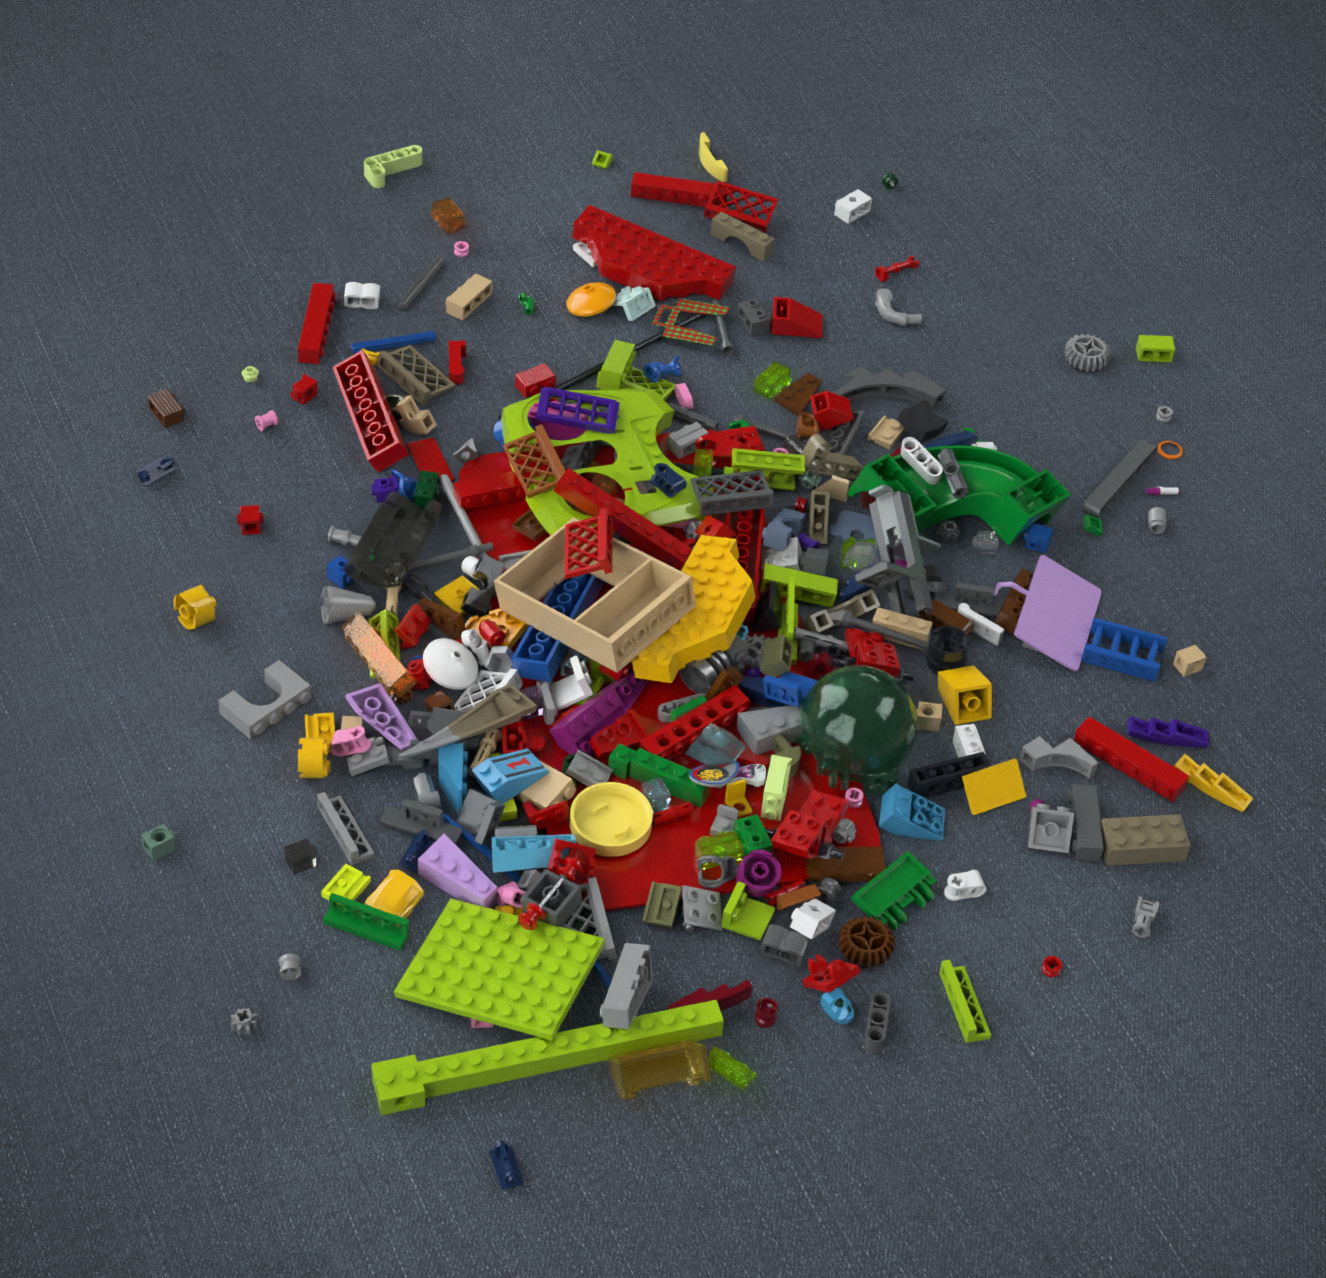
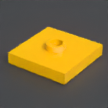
(453, 593)

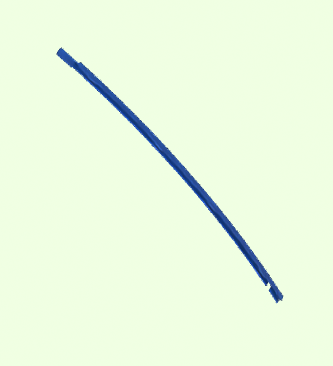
(515, 877)

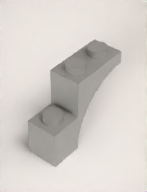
(1068, 754)

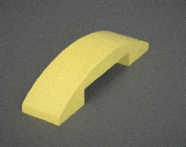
(715, 168)

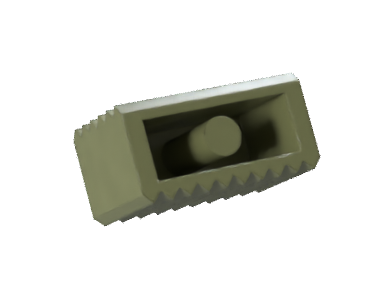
(777, 656)

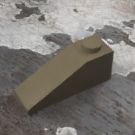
(819, 516)

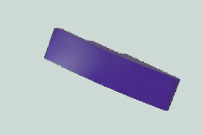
(1172, 733)

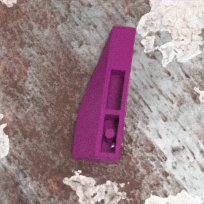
(597, 713)

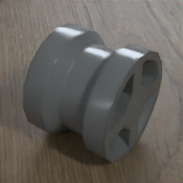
(828, 890)

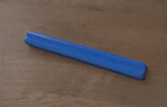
(394, 341)

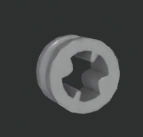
(1164, 414)

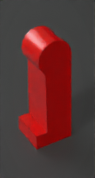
(456, 350)

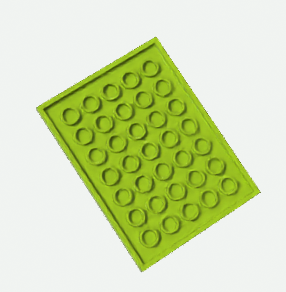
(498, 972)

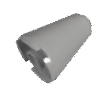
(343, 604)

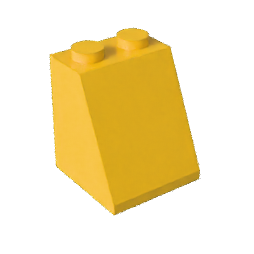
(966, 694)

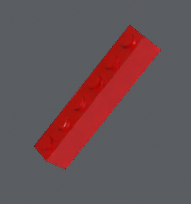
(674, 190)
(316, 323)
(491, 489)
(1131, 759)

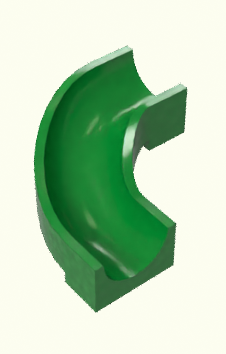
(1000, 489)

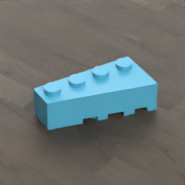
(525, 851)

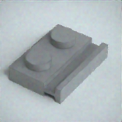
(588, 770)

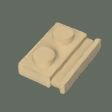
(886, 432)

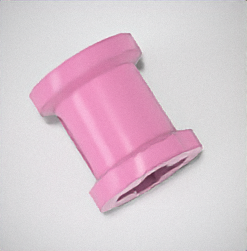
(266, 420)

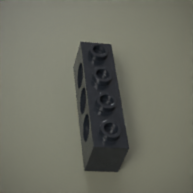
(945, 775)

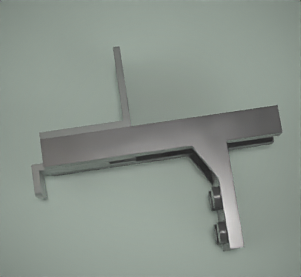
(897, 535)

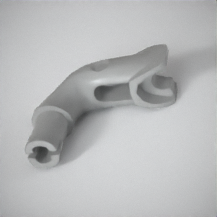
(884, 304)

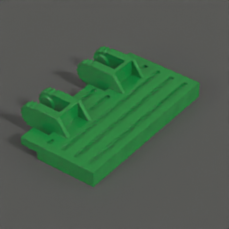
(899, 885)

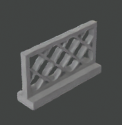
(599, 915)

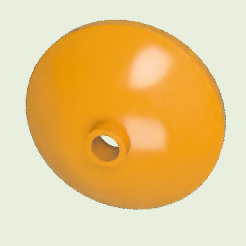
(591, 299)

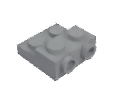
(1050, 828)

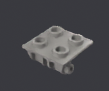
(701, 908)

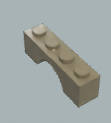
(758, 243)
(831, 618)

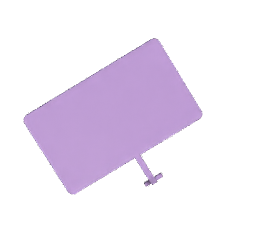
(1056, 612)

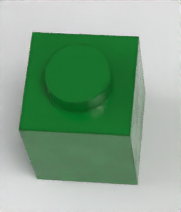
(620, 761)

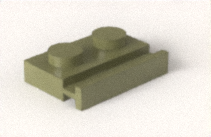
(662, 905)

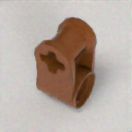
(806, 425)

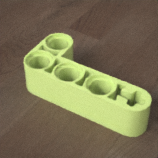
(391, 162)

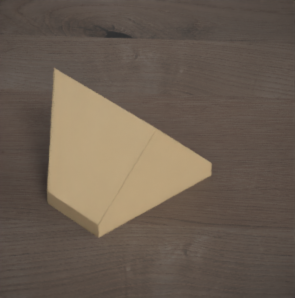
(837, 487)

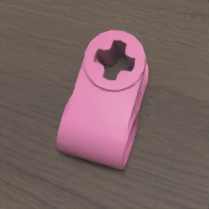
(348, 741)

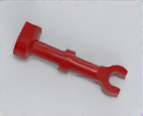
(883, 273)

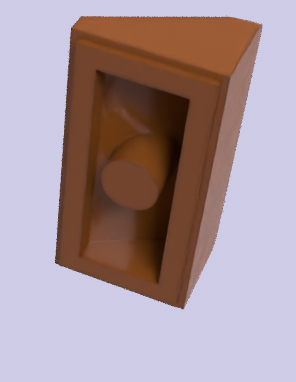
(797, 897)

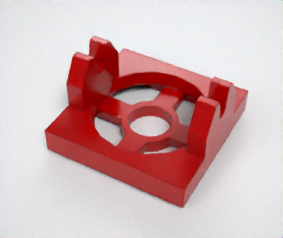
(588, 852)
(836, 971)

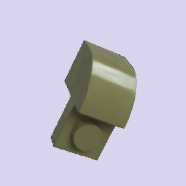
(784, 749)

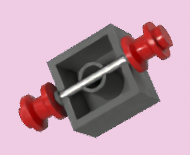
(552, 896)

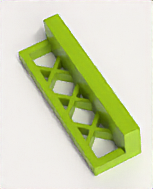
(386, 627)
(961, 1005)

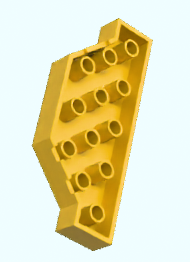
(722, 602)

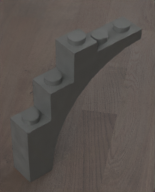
(911, 387)

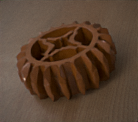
(866, 941)

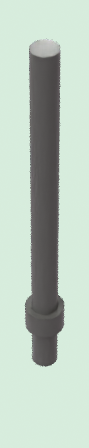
(474, 550)

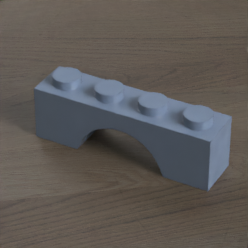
(781, 528)

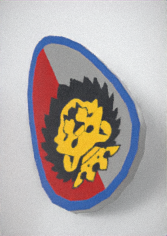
(714, 776)

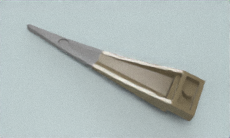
(496, 710)

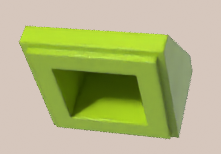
(602, 159)

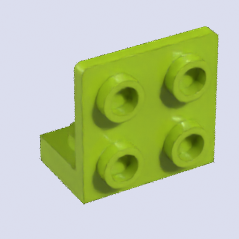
(746, 915)

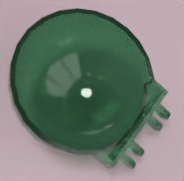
(859, 726)

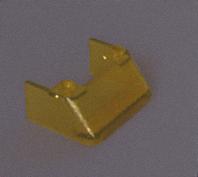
(659, 1066)

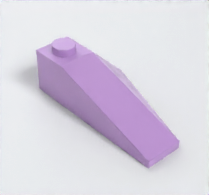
(380, 712)

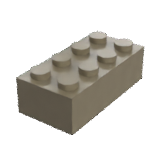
(1144, 839)

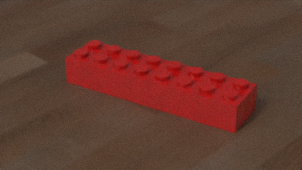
(370, 411)

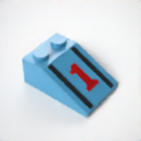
(509, 774)

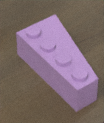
(456, 874)

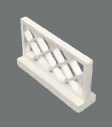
(511, 677)

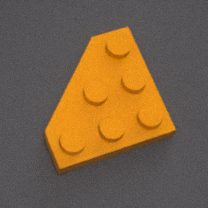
(509, 624)

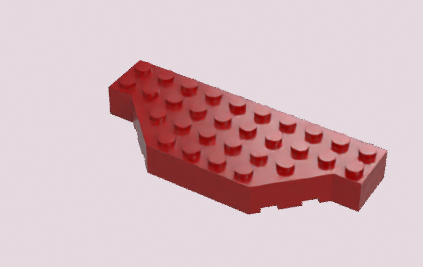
(648, 259)

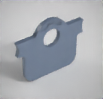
(852, 522)

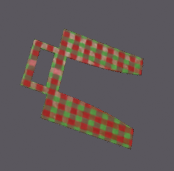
(684, 333)

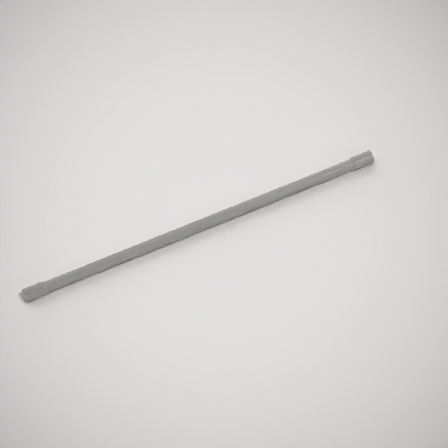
(448, 487)

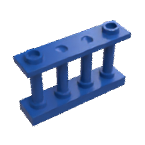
(1122, 662)

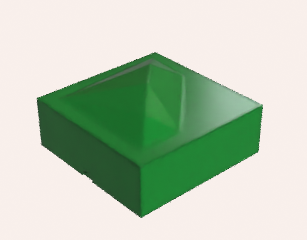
(1092, 525)

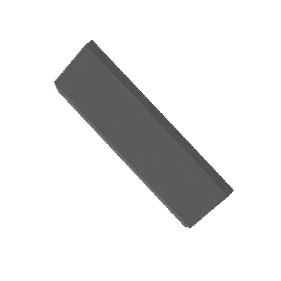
(841, 435)

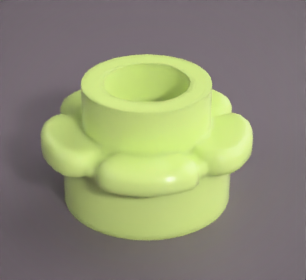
(250, 374)

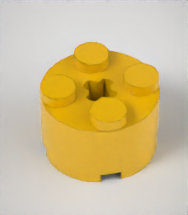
(195, 607)
(313, 758)

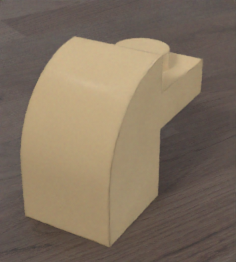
(414, 420)

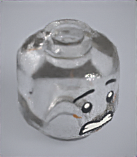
(986, 542)

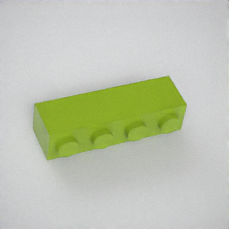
(617, 364)
(808, 586)

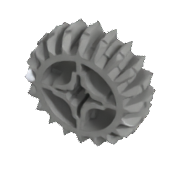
(1087, 352)

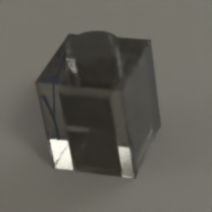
(300, 856)

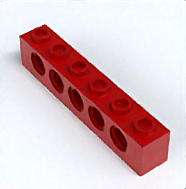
(685, 730)

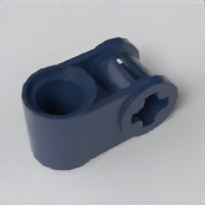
(668, 481)

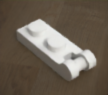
(982, 626)

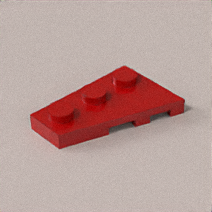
(625, 730)

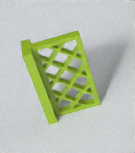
(630, 383)
(790, 618)

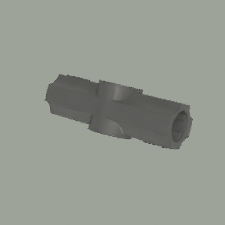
(953, 473)

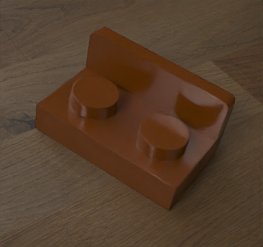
(724, 681)

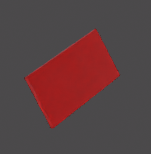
(429, 457)

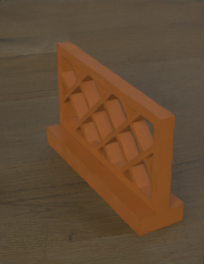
(548, 453)

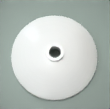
(450, 664)

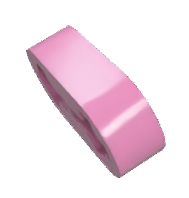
(683, 396)

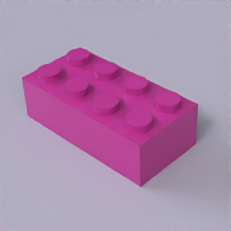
(558, 431)

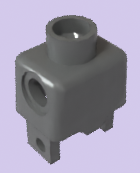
(434, 722)

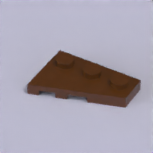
(797, 395)

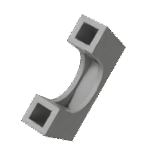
(255, 719)

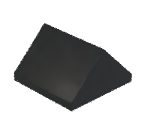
(768, 610)

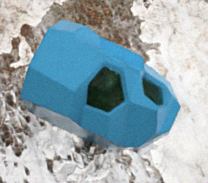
(837, 1006)

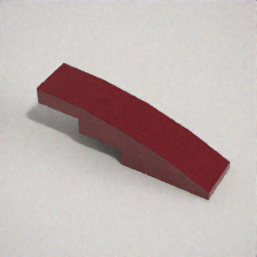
(723, 994)

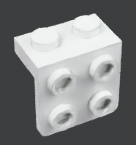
(574, 687)

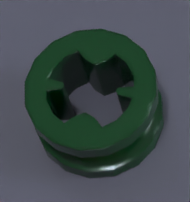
(889, 181)

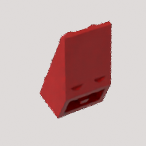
(795, 319)

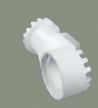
(476, 644)

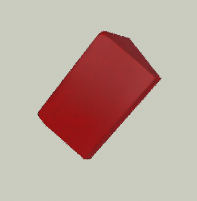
(748, 758)

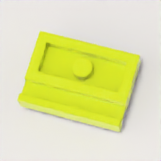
(346, 883)

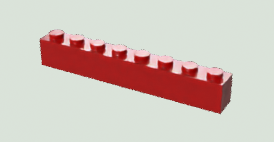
(625, 520)

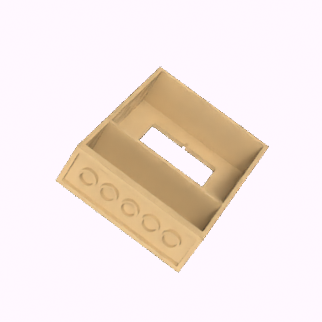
(617, 626)

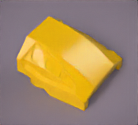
(396, 894)

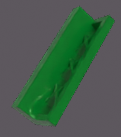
(366, 924)

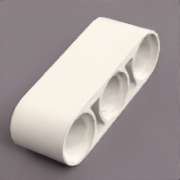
(920, 453)

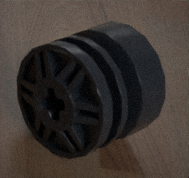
(947, 649)

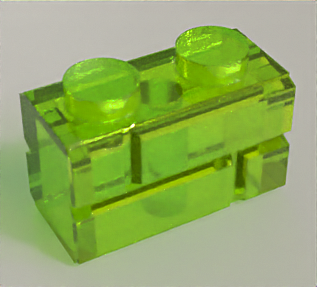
(772, 380)
(720, 845)

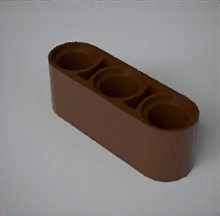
(945, 616)

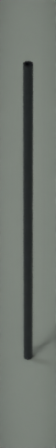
(639, 346)

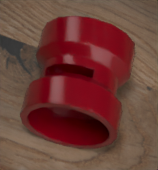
(766, 1012)

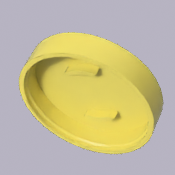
(611, 818)

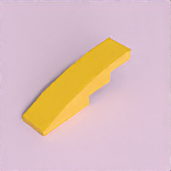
(1214, 785)

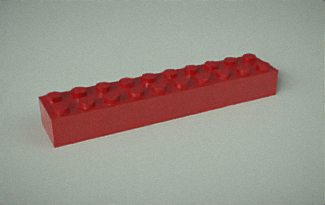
(748, 530)

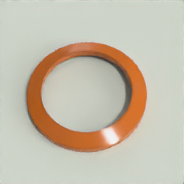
(1172, 457)

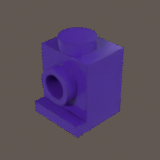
(383, 487)

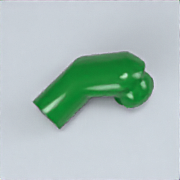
(527, 302)

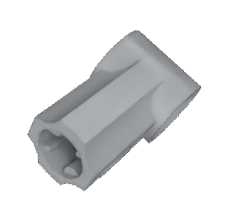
(425, 791)

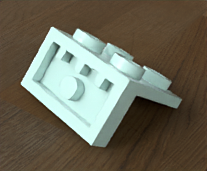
(634, 301)

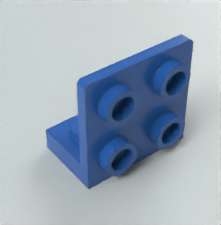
(787, 688)

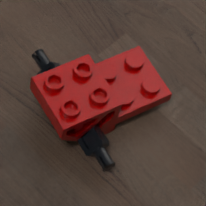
(870, 650)
(810, 829)

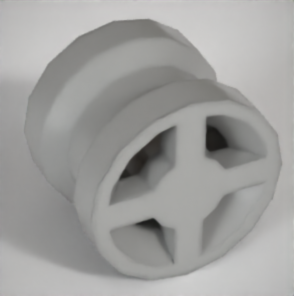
(290, 966)

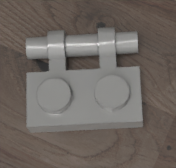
(370, 759)

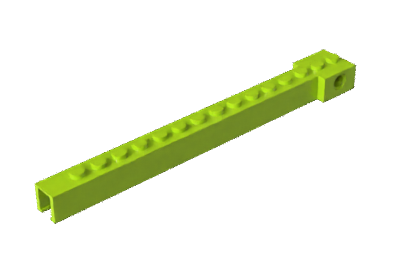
(406, 1083)

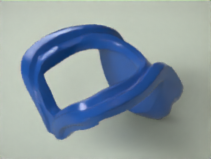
(406, 485)

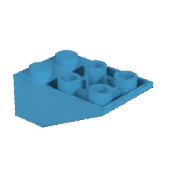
(452, 773)
(911, 815)

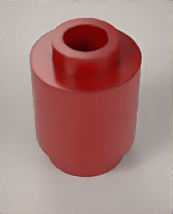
(492, 633)

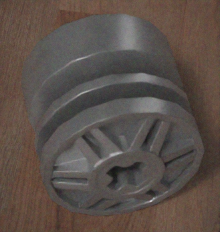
(702, 673)

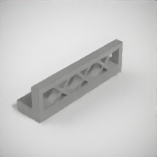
(341, 832)

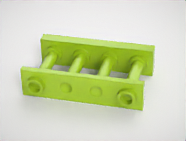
(777, 467)

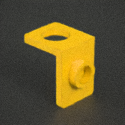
(736, 795)

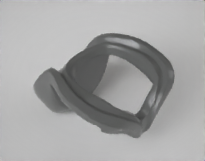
(728, 866)

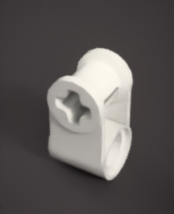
(967, 884)

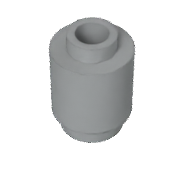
(1157, 520)

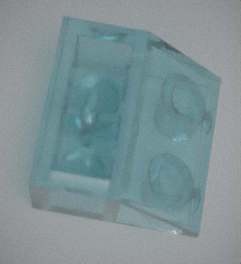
(715, 747)

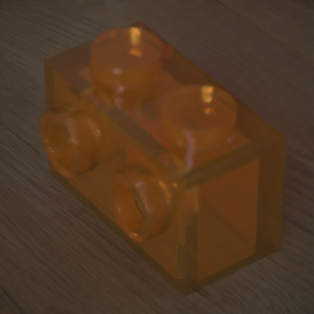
(448, 215)

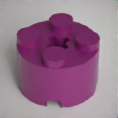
(768, 869)

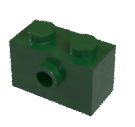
(427, 488)

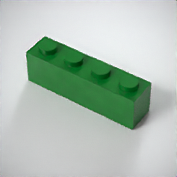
(648, 766)

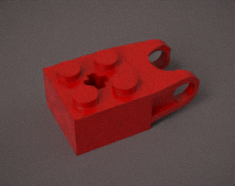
(725, 440)

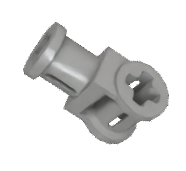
(1144, 916)

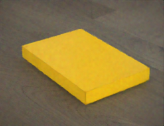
(994, 786)

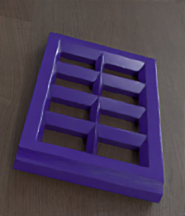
(611, 416)

